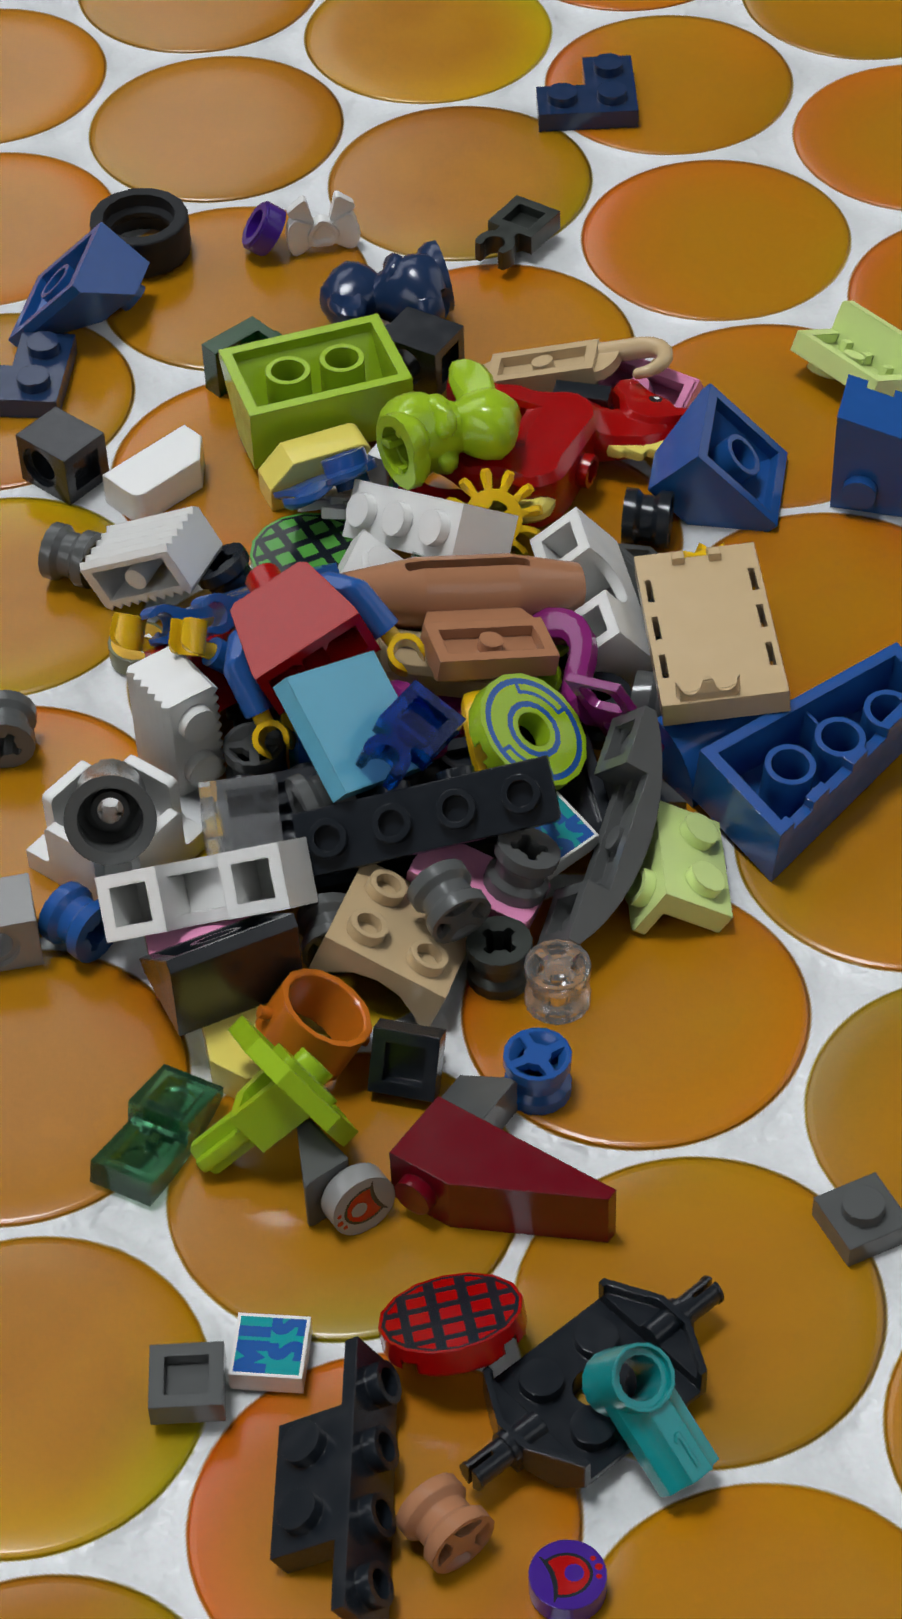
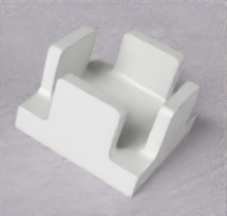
(174, 840)

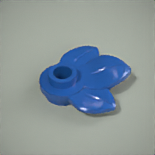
(339, 472)

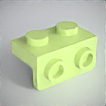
(855, 346)
(682, 873)

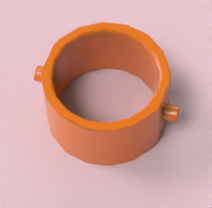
(328, 1004)

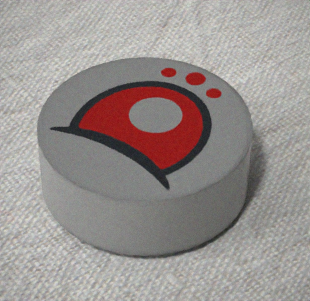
(357, 1198)

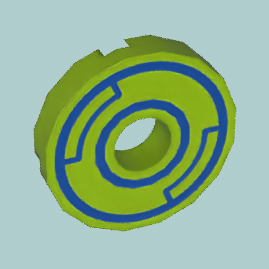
(542, 711)

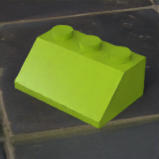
(312, 382)

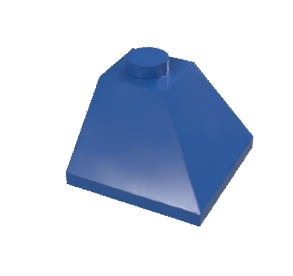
(84, 285)
(720, 467)

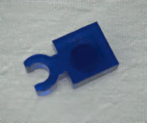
(411, 731)

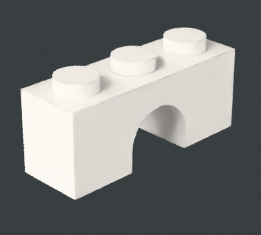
(426, 523)
(610, 597)
(206, 889)

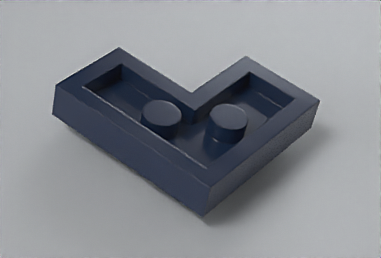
(602, 101)
(38, 374)

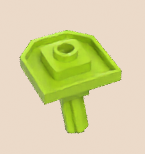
(271, 1103)

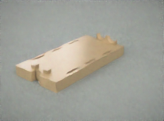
(711, 635)

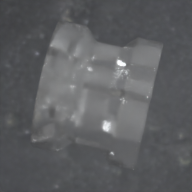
(557, 982)

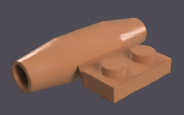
(479, 609)

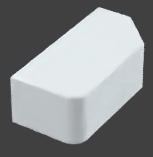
(157, 475)

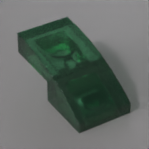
(158, 1136)

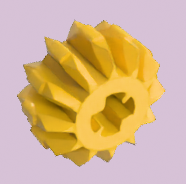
(489, 495)

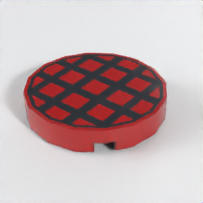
(452, 1323)

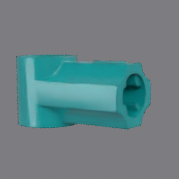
(654, 1419)

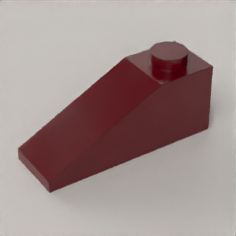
(493, 1181)

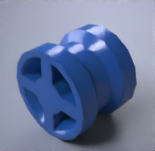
(76, 920)
(549, 1059)

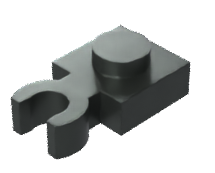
(515, 227)

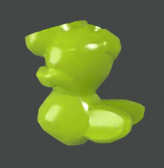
(427, 432)

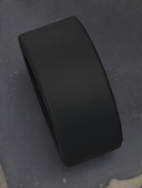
(148, 210)

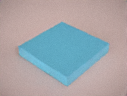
(335, 716)

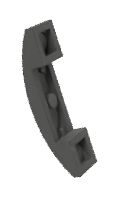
(634, 766)

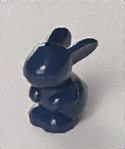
(410, 280)

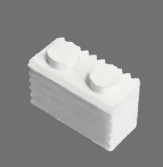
(151, 557)
(176, 719)

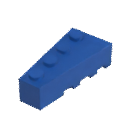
(868, 451)
(800, 768)

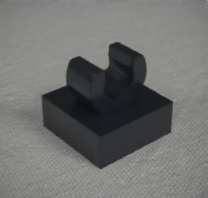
(406, 1060)

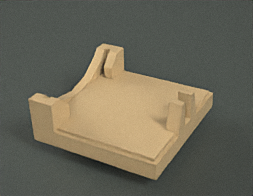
(388, 941)

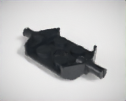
(533, 1401)

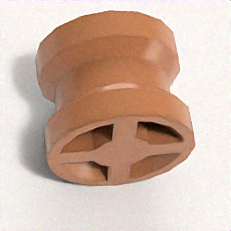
(444, 1523)

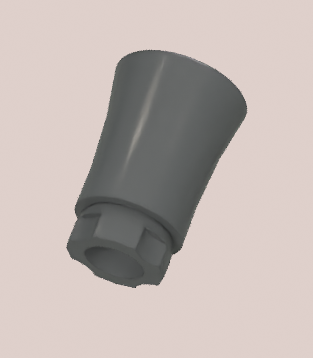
(104, 832)

